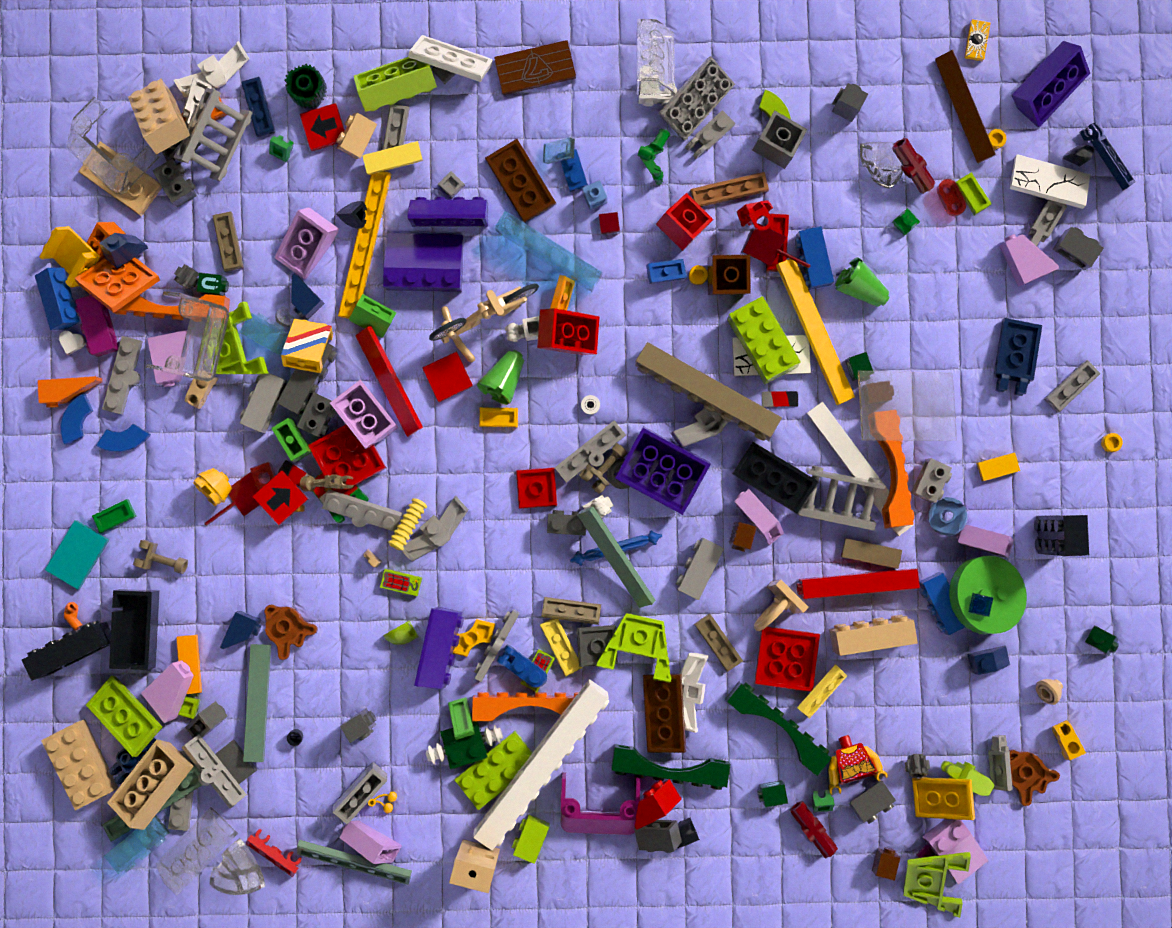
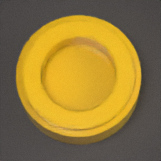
(997, 138)
(698, 275)
(1111, 442)

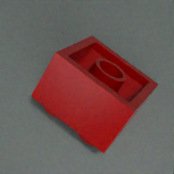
(684, 221)
(656, 803)

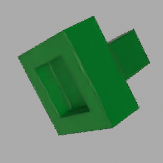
(280, 148)
(906, 221)
(822, 804)

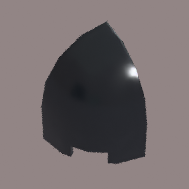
(1079, 154)
(353, 214)
(687, 832)

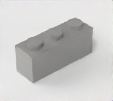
(263, 402)
(699, 568)
(360, 793)

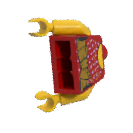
(853, 764)

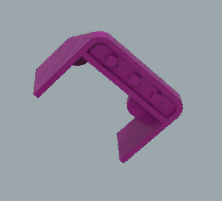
(598, 823)

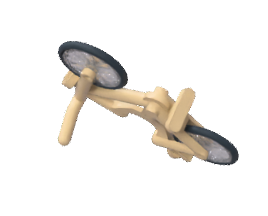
(497, 305)

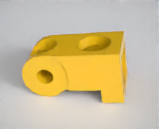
(1068, 740)

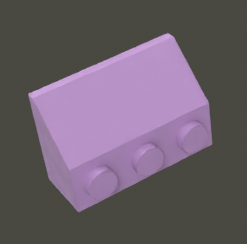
(363, 414)

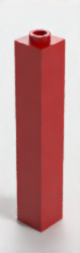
(858, 583)

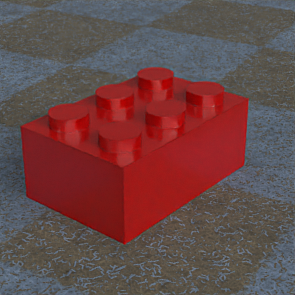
(568, 331)

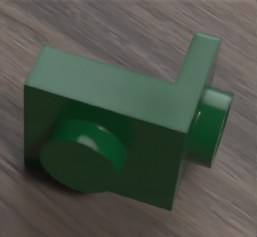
(1102, 641)

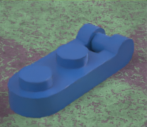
(523, 667)

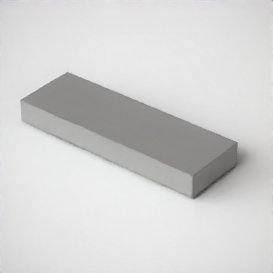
(396, 126)
(1072, 386)

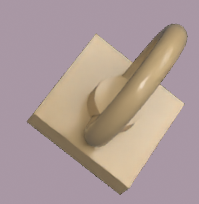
(784, 600)

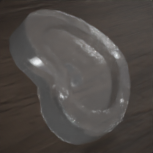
(283, 317)

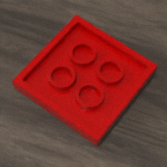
(345, 456)
(787, 658)

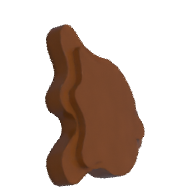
(286, 627)
(1029, 774)

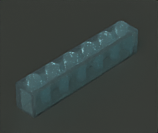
(548, 251)

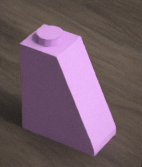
(1026, 259)
(160, 349)
(759, 516)
(985, 540)
(169, 690)
(370, 842)

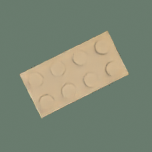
(158, 116)
(873, 636)
(79, 764)
(150, 784)

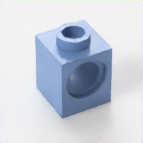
(594, 195)

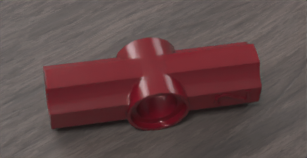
(913, 165)
(813, 829)

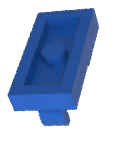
(574, 172)
(666, 271)

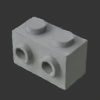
(932, 480)

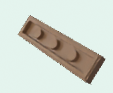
(730, 189)

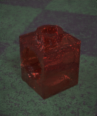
(259, 470)

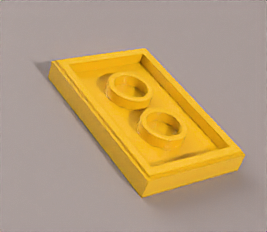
(943, 798)

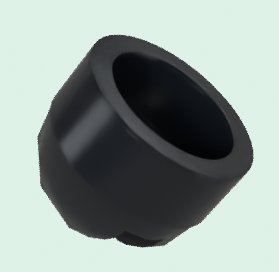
(295, 740)

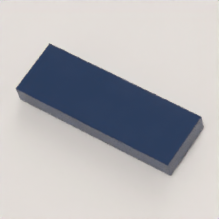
(259, 106)

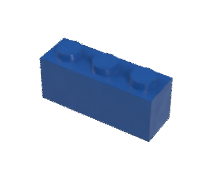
(814, 252)
(56, 298)
(936, 592)

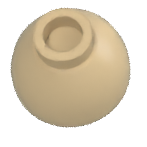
(1049, 690)

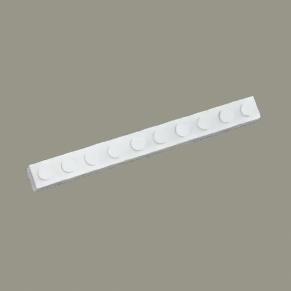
(541, 764)

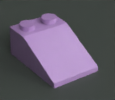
(306, 242)
(954, 837)

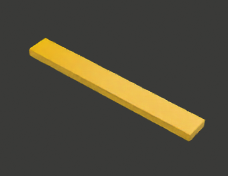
(365, 243)
(815, 331)

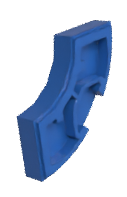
(74, 418)
(124, 440)

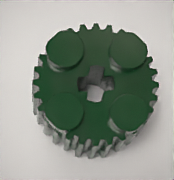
(313, 93)

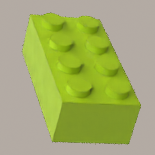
(763, 340)

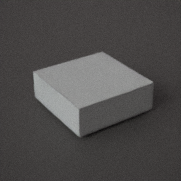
(451, 184)

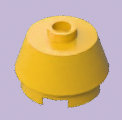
(213, 485)

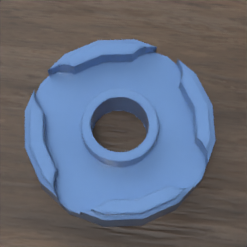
(952, 526)

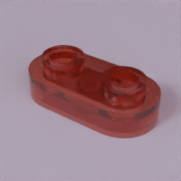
(953, 197)

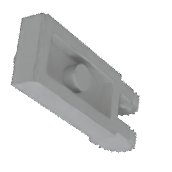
(711, 133)

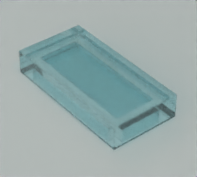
(558, 150)

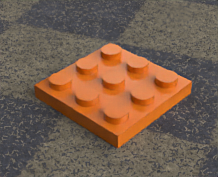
(114, 285)

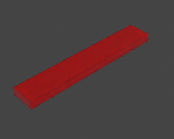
(389, 381)

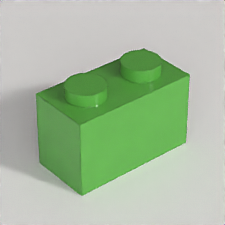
(291, 440)

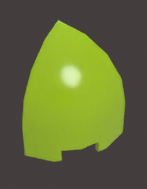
(402, 634)

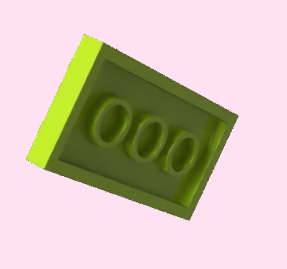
(124, 716)
(492, 775)

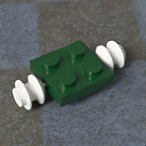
(464, 750)

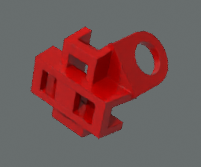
(754, 211)

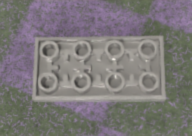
(696, 98)

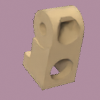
(199, 391)

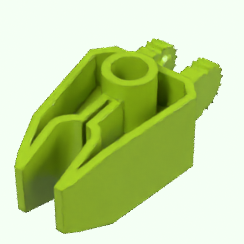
(980, 783)

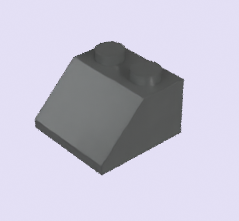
(779, 139)

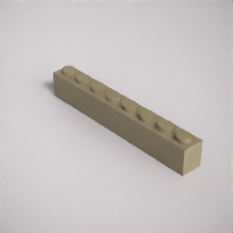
(708, 392)

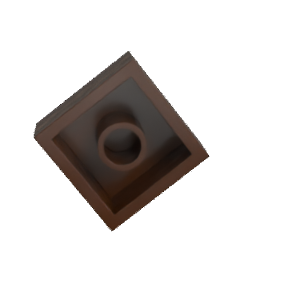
(729, 275)

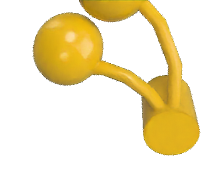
(388, 807)

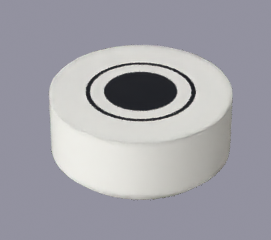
(590, 404)

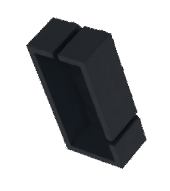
(1062, 535)
(134, 629)
(67, 650)

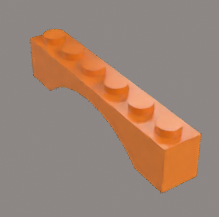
(141, 307)
(897, 509)
(488, 707)

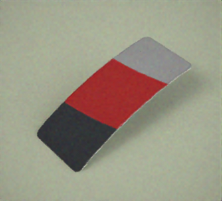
(779, 398)
(293, 472)

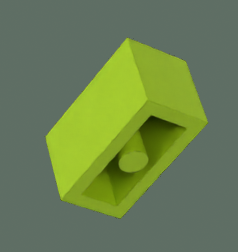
(531, 838)

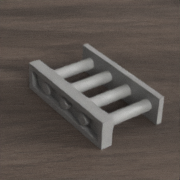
(202, 118)
(846, 516)

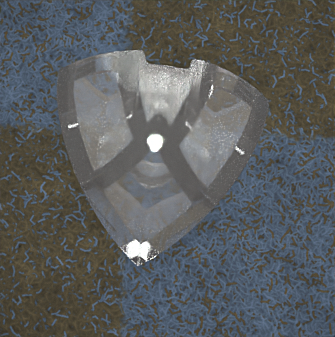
(881, 163)
(237, 872)

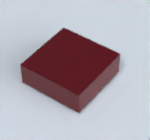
(609, 223)

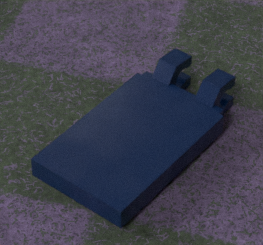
(1108, 155)
(1017, 354)

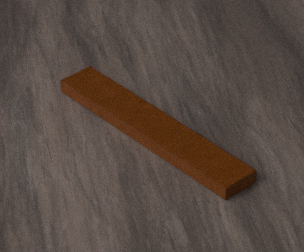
(965, 106)

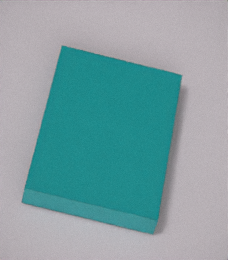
(77, 554)

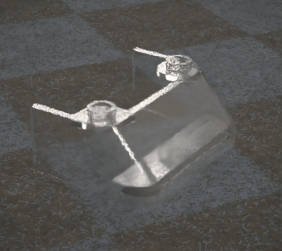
(117, 173)
(202, 340)

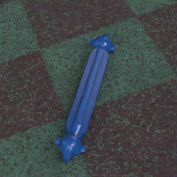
(625, 545)

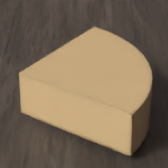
(372, 559)

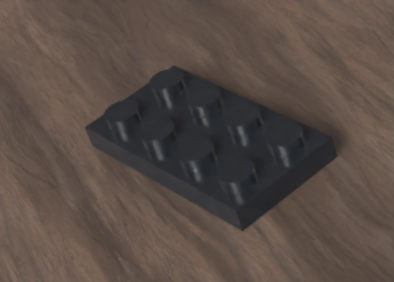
(775, 478)

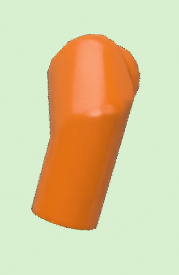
(70, 615)

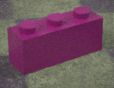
(96, 326)

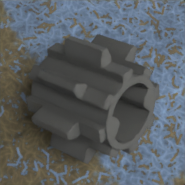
(186, 276)
(917, 765)

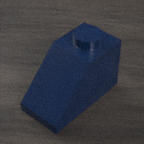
(121, 248)
(303, 298)
(241, 629)
(988, 660)

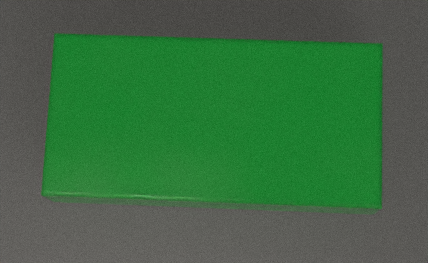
(114, 516)

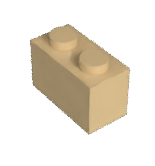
(356, 135)

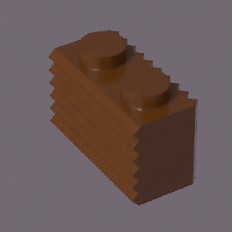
(742, 536)

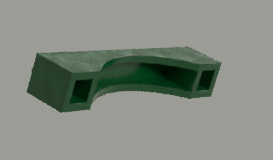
(809, 754)
(710, 772)

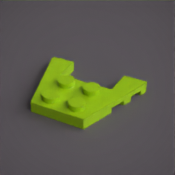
(232, 357)
(639, 637)
(927, 876)

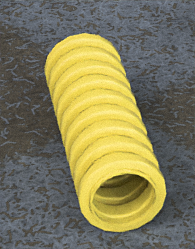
(407, 524)

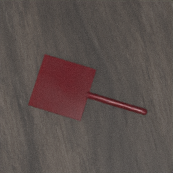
(766, 245)
(241, 496)

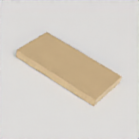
(138, 196)

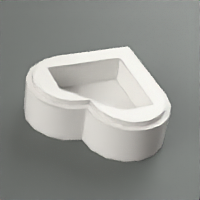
(71, 342)

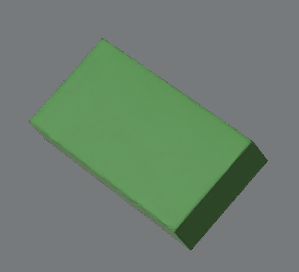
(461, 718)

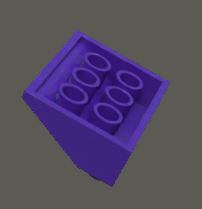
(423, 262)
(663, 470)

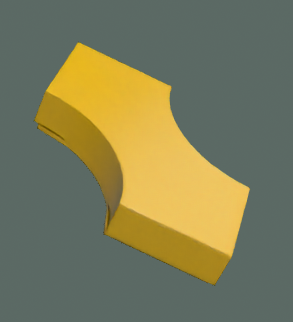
(480, 632)

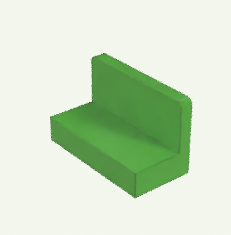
(371, 313)

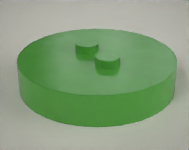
(991, 578)

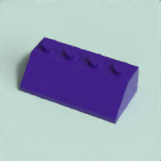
(1051, 83)
(448, 212)
(438, 648)

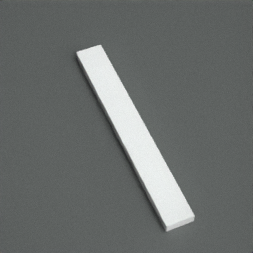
(849, 454)

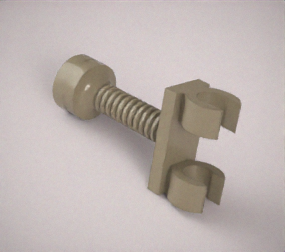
(587, 473)
(308, 483)
(180, 565)

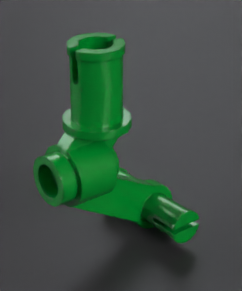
(649, 152)

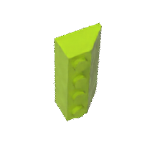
(393, 83)

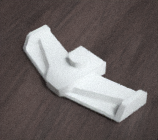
(214, 71)
(692, 690)

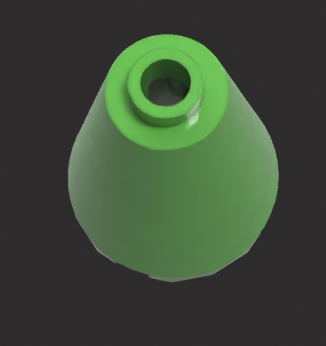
(862, 284)
(503, 378)

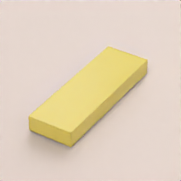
(392, 158)
(561, 646)
(822, 691)

